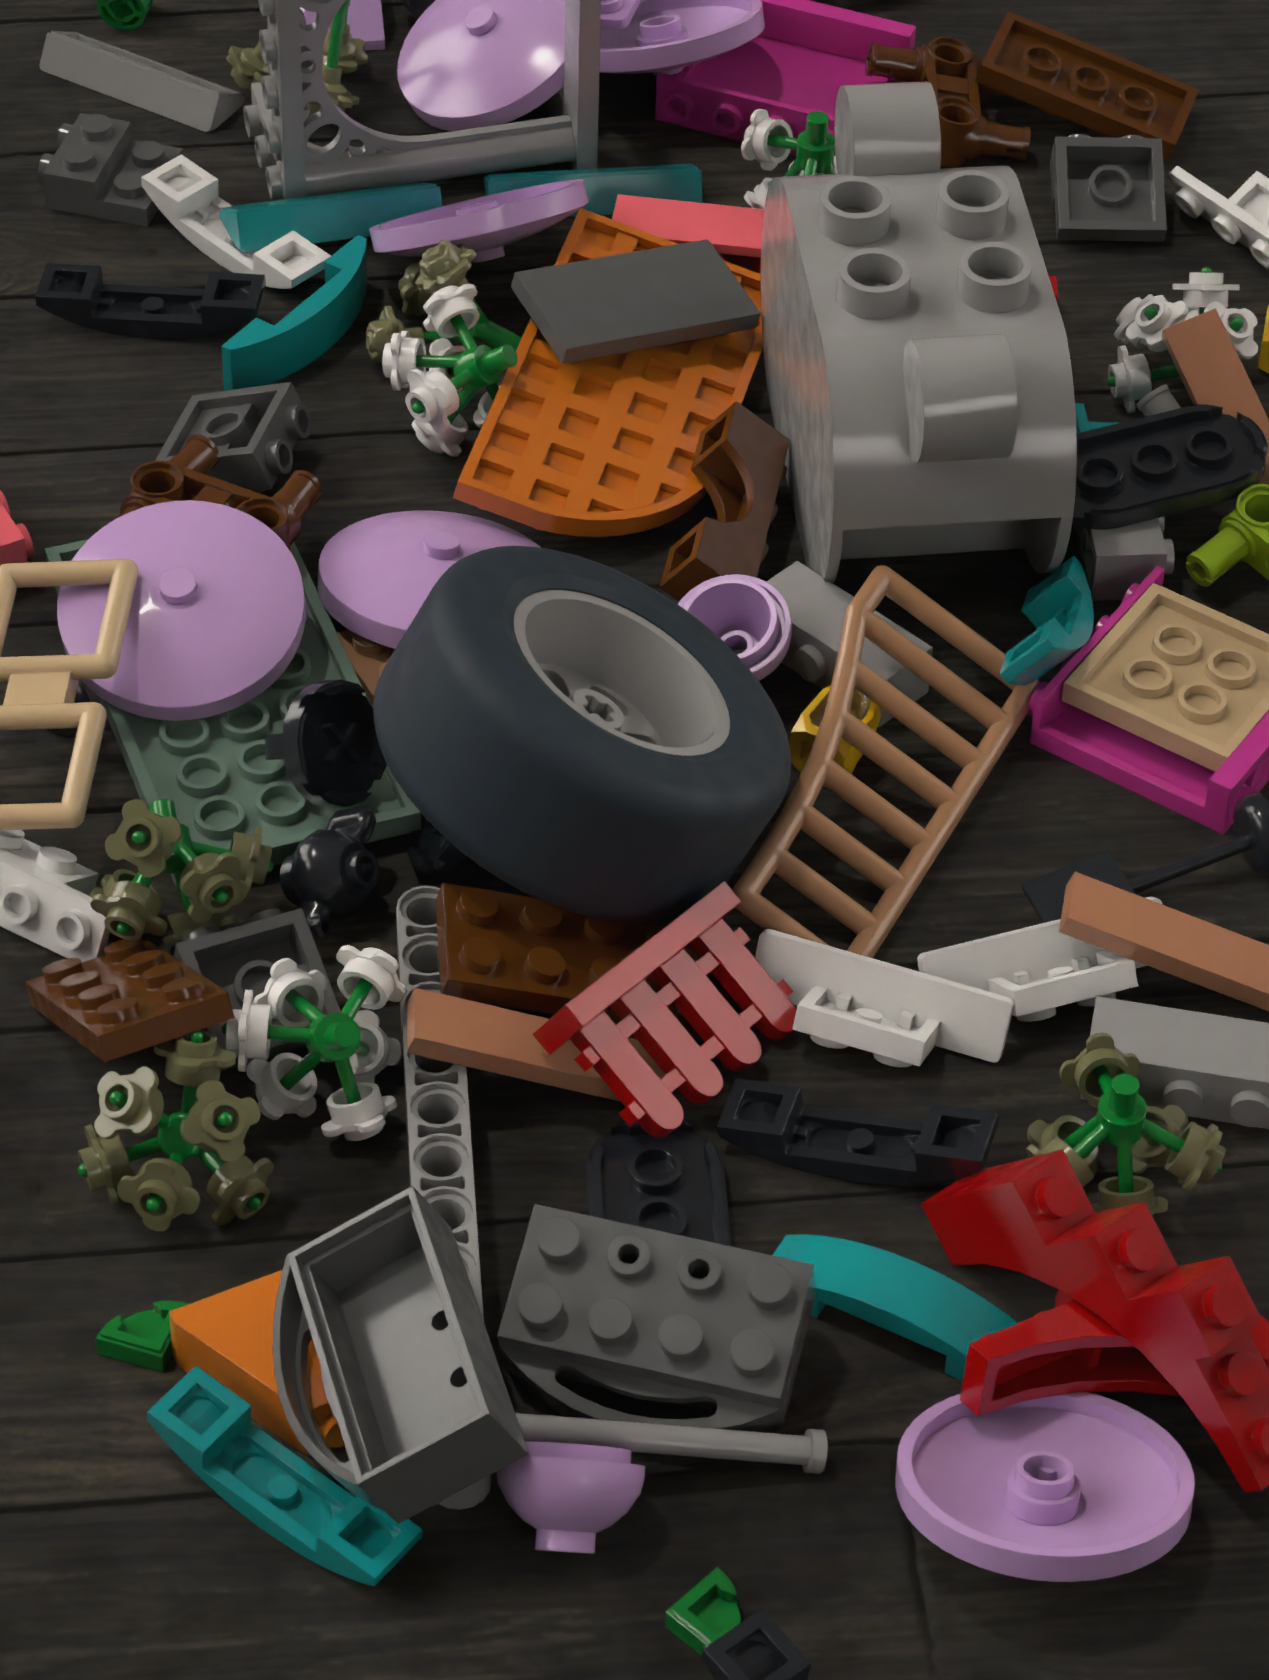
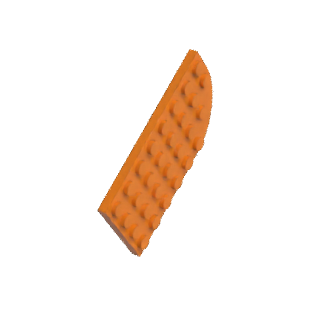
(611, 436)

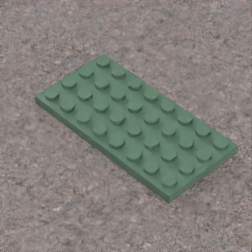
(219, 763)

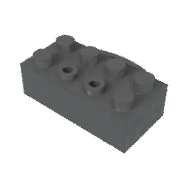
(651, 1326)
(397, 1359)

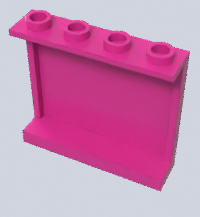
(785, 70)
(1136, 762)

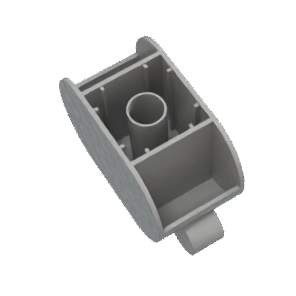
(914, 348)

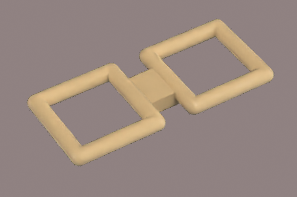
(45, 687)

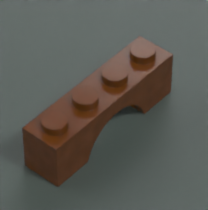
(741, 468)

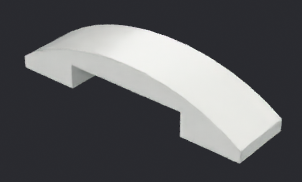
(192, 204)

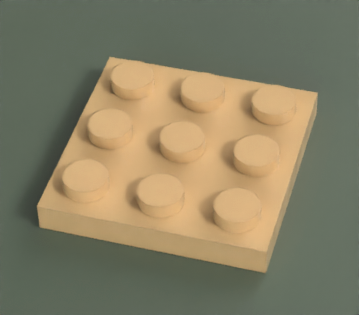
(1177, 677)

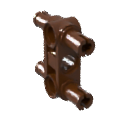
(952, 72)
(186, 479)

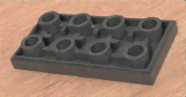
(635, 301)

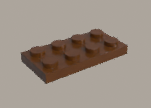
(1085, 83)
(528, 951)
(127, 998)

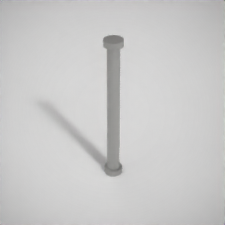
(681, 1440)

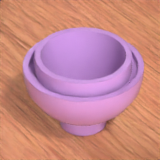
(745, 616)
(571, 1492)

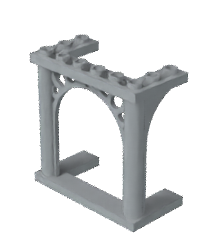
(302, 169)

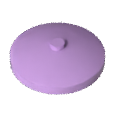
(678, 34)
(482, 61)
(482, 222)
(386, 565)
(208, 615)
(1046, 1486)

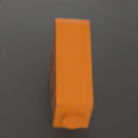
(234, 1344)

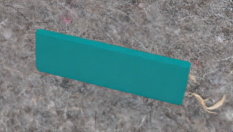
(603, 185)
(326, 215)

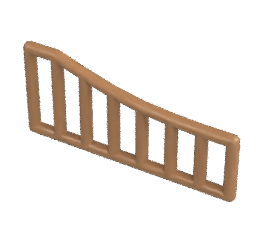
(823, 770)

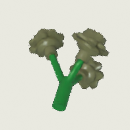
(438, 268)

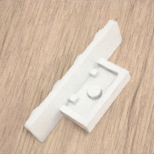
(1235, 219)
(49, 898)
(1035, 969)
(882, 1006)

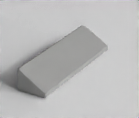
(138, 80)

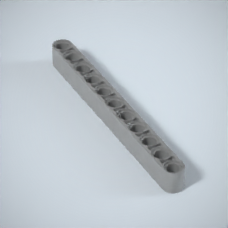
(438, 1114)

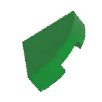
(140, 1337)
(705, 1612)

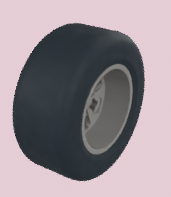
(580, 735)

